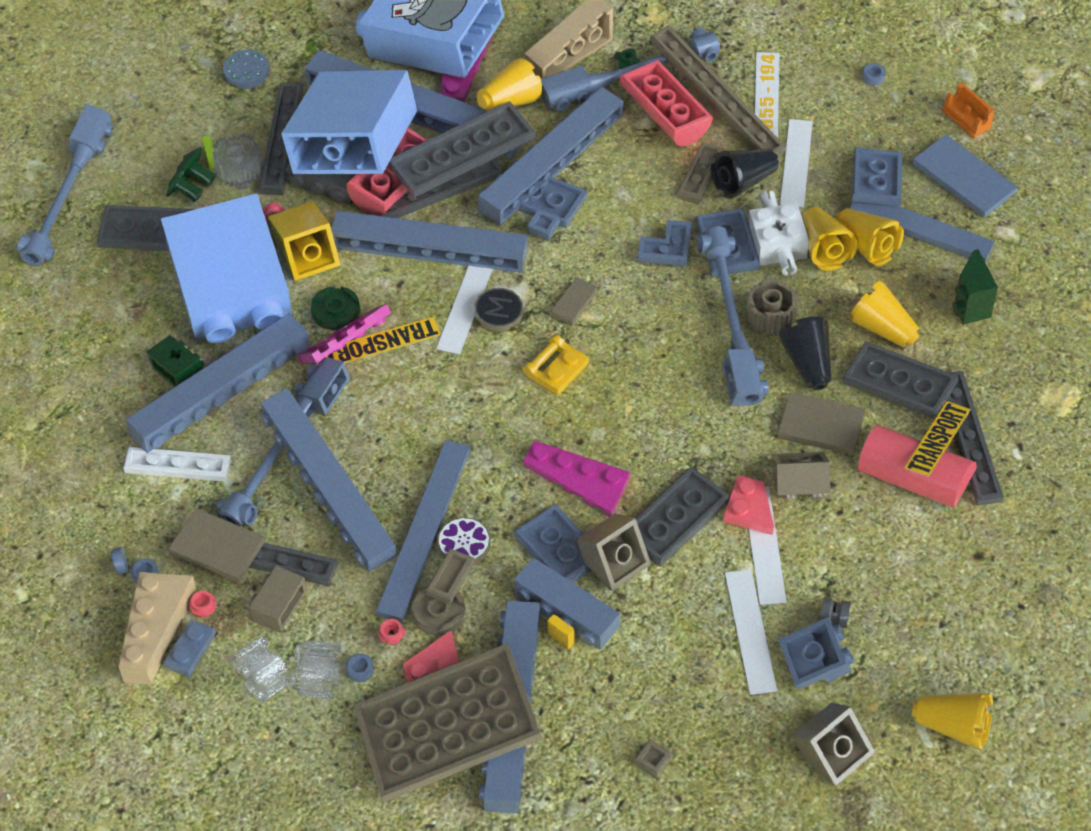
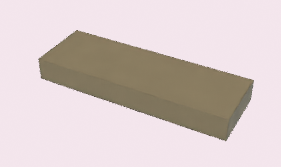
(699, 174)

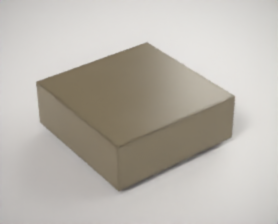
(653, 758)

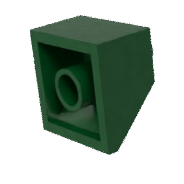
(975, 291)

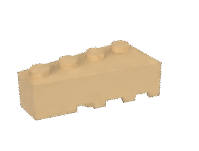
(573, 39)
(154, 617)

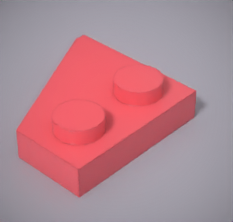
(749, 506)
(431, 659)

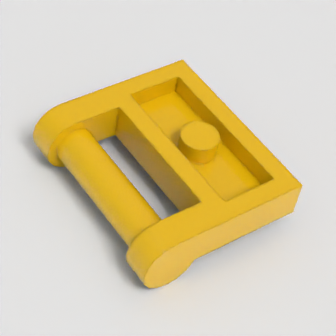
(561, 370)

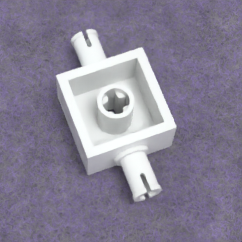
(778, 233)

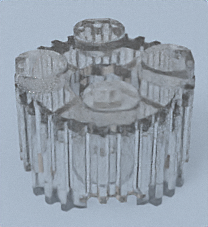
(237, 161)
(260, 669)
(316, 669)

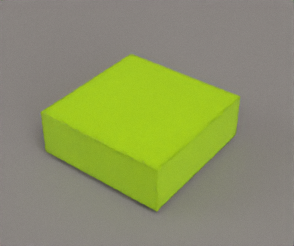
(208, 150)

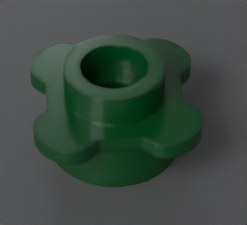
(626, 58)

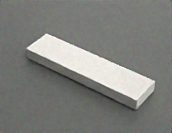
(177, 464)

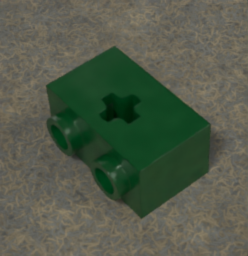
(174, 360)

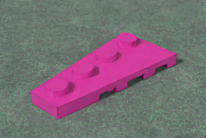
(459, 87)
(339, 338)
(592, 480)

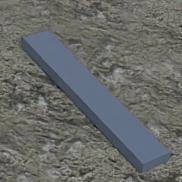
(931, 230)

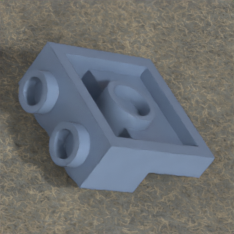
(816, 653)

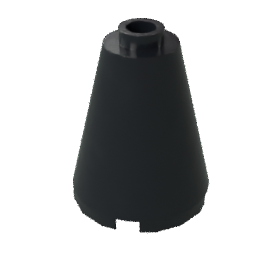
(742, 169)
(809, 350)

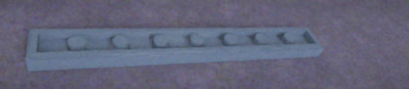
(423, 531)

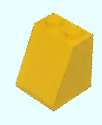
(304, 240)

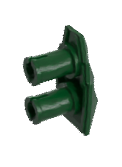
(188, 167)

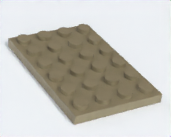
(446, 722)

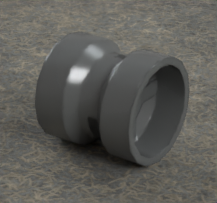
(836, 611)

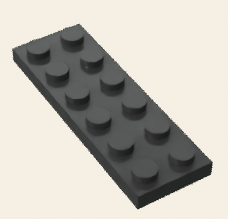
(461, 149)

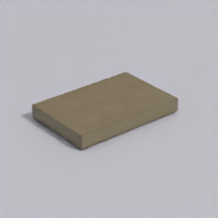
(821, 423)
(216, 545)

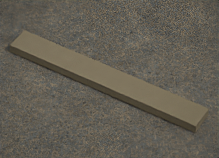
(716, 91)

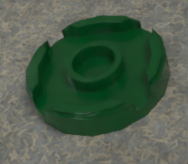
(335, 307)

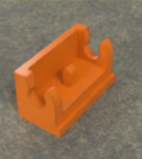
(968, 110)

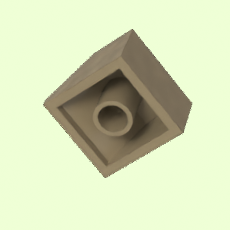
(801, 474)
(614, 550)
(834, 742)

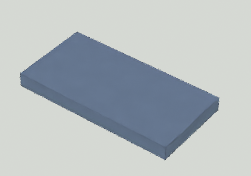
(965, 175)

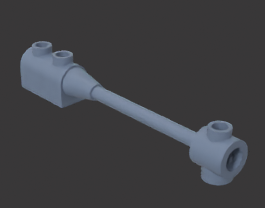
(577, 85)
(84, 144)
(739, 363)
(314, 396)

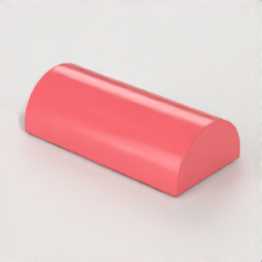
(667, 103)
(380, 191)
(887, 454)

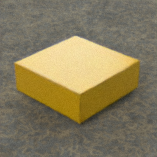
(561, 631)

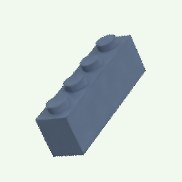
(558, 596)

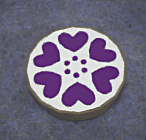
(465, 536)

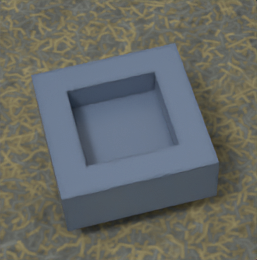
(543, 224)

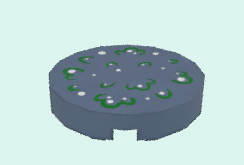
(246, 69)

